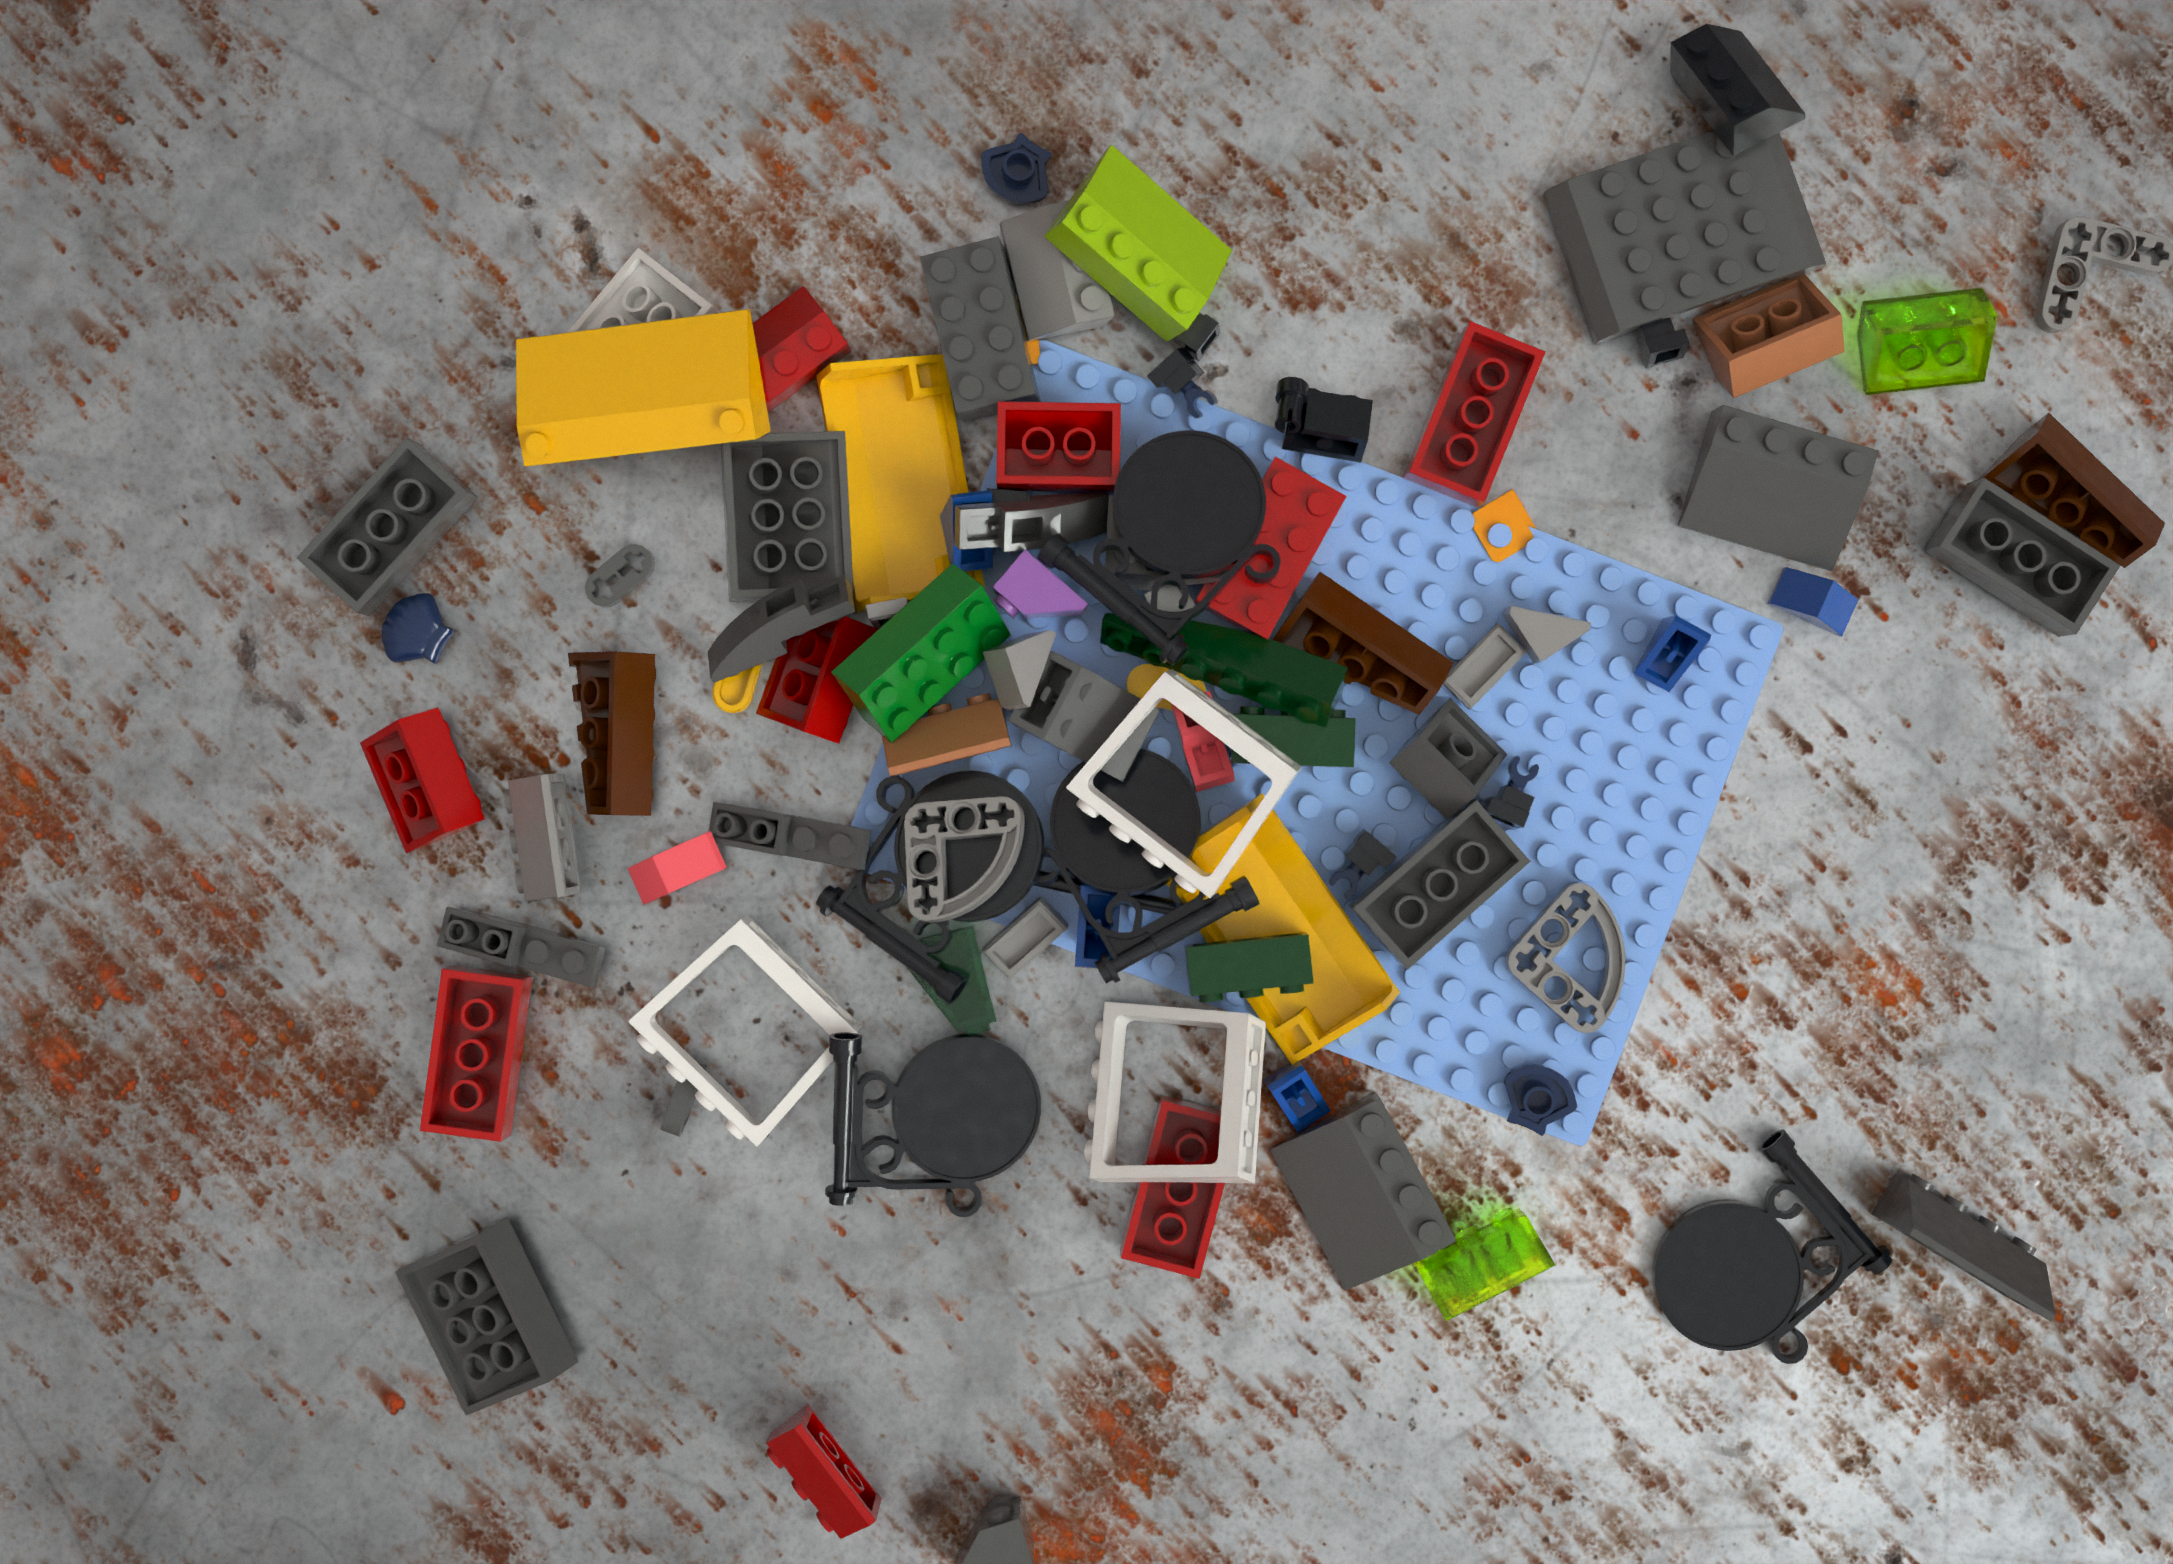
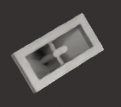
(1542, 632)
(1018, 667)

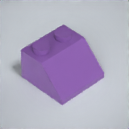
(1035, 591)

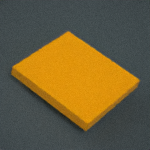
(1508, 511)

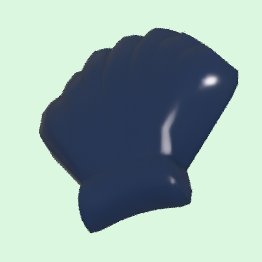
(1017, 171)
(415, 630)
(1538, 1097)

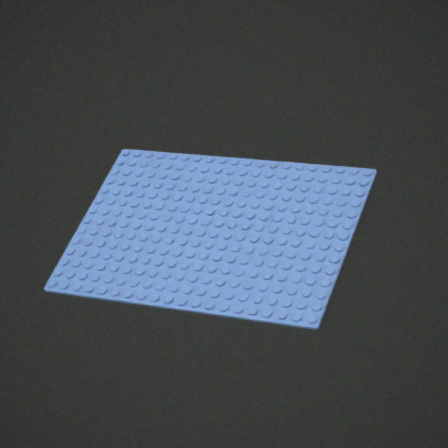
(1616, 791)

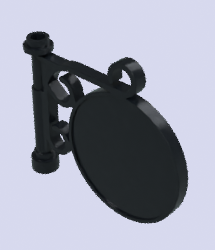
(1186, 511)
(1167, 805)
(965, 866)
(957, 1111)
(1735, 1273)

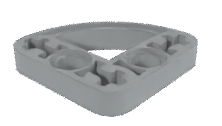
(935, 841)
(1545, 967)

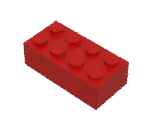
(1474, 414)
(1294, 524)
(476, 1053)
(1175, 1220)

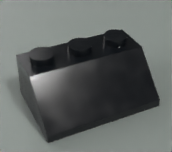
(1732, 86)

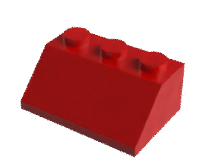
(795, 345)
(1058, 446)
(802, 685)
(422, 779)
(824, 1473)

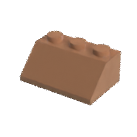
(1770, 334)
(949, 736)

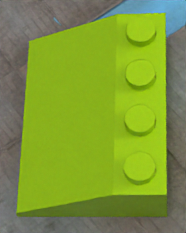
(1140, 245)

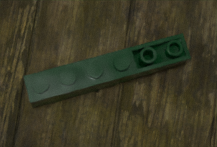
(1244, 666)

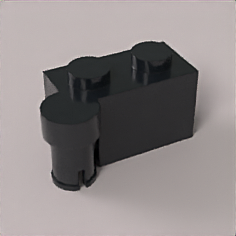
(1322, 421)

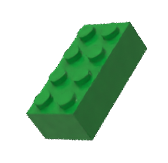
(921, 652)

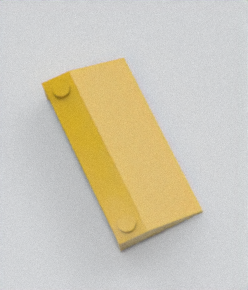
(639, 388)
(899, 469)
(1294, 899)

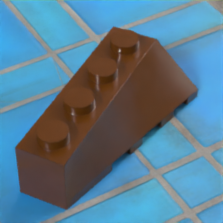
(2076, 491)
(1372, 646)
(616, 730)

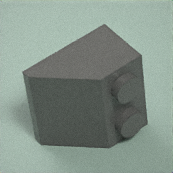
(1448, 759)
(999, 1535)

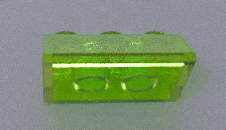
(1925, 340)
(1483, 1263)

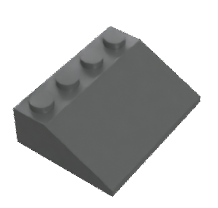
(1776, 487)
(785, 512)
(1362, 1193)
(1967, 1242)
(487, 1317)

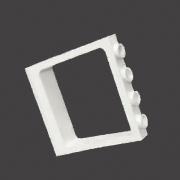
(1226, 728)
(791, 979)
(1239, 1098)

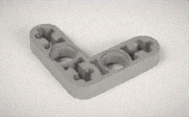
(2092, 250)

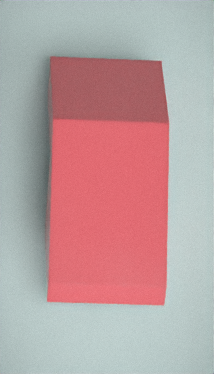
(1203, 753)
(677, 867)

